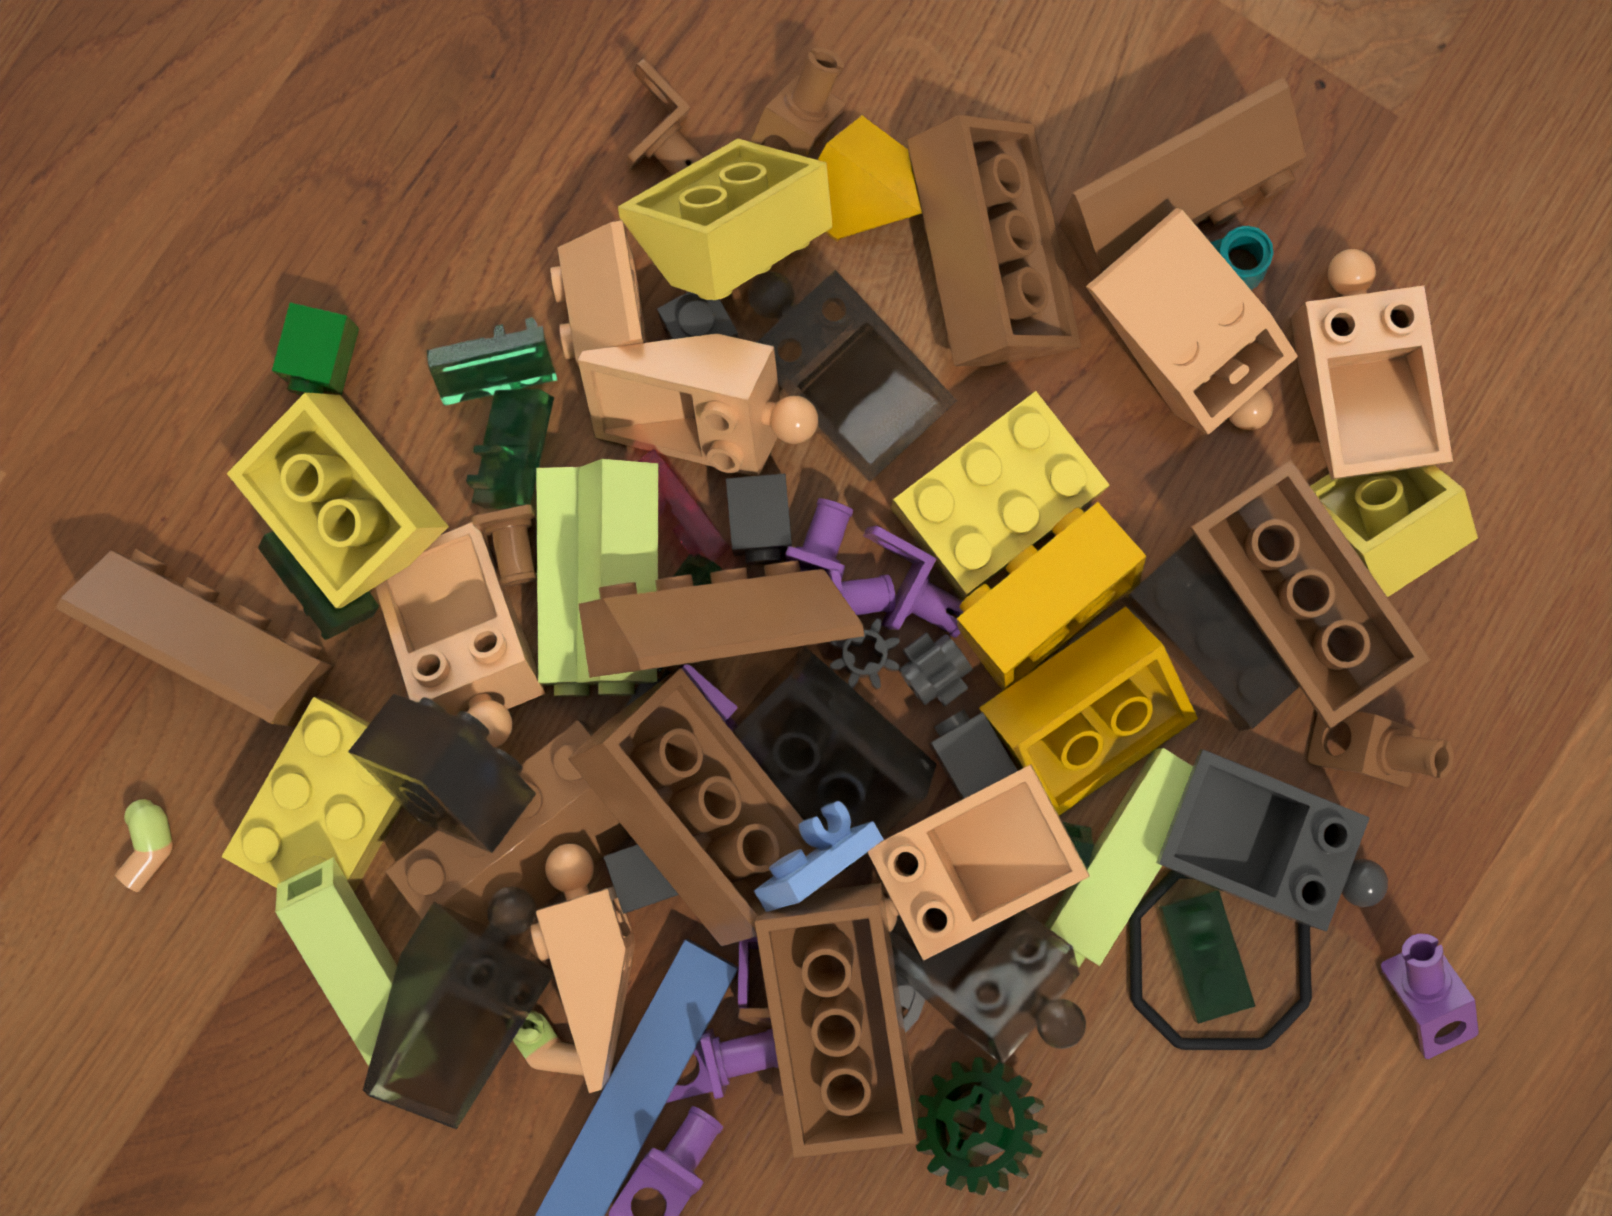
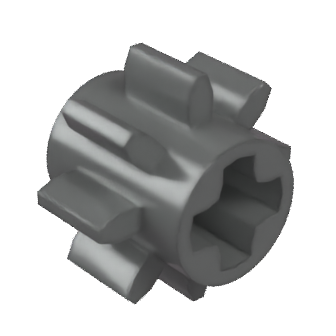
(880, 649)
(935, 669)

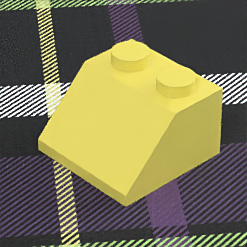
(1399, 520)

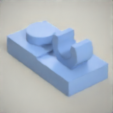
(800, 875)

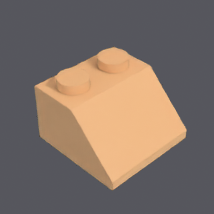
(600, 291)

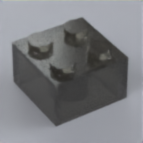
(444, 770)

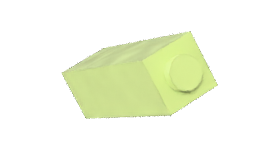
(616, 547)
(558, 579)
(1122, 860)
(339, 948)

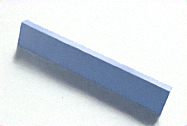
(640, 1084)

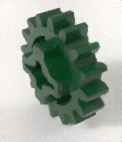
(990, 1101)

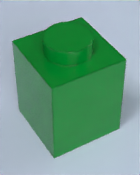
(315, 350)

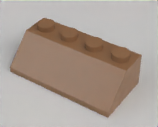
(1201, 171)
(993, 241)
(1310, 594)
(713, 620)
(198, 637)
(693, 802)
(559, 814)
(838, 1022)

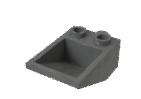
(1268, 842)

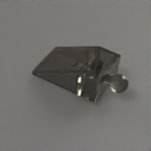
(854, 371)
(991, 963)
(455, 1008)

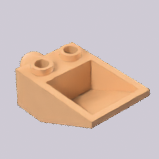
(1194, 326)
(1375, 384)
(695, 400)
(460, 632)
(978, 862)
(590, 958)

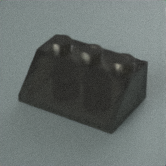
(1211, 635)
(832, 746)

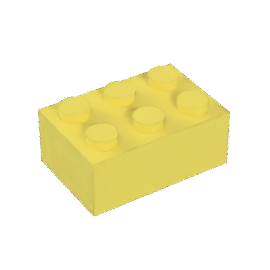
(998, 495)
(315, 804)

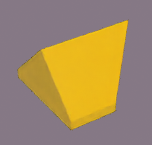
(868, 180)

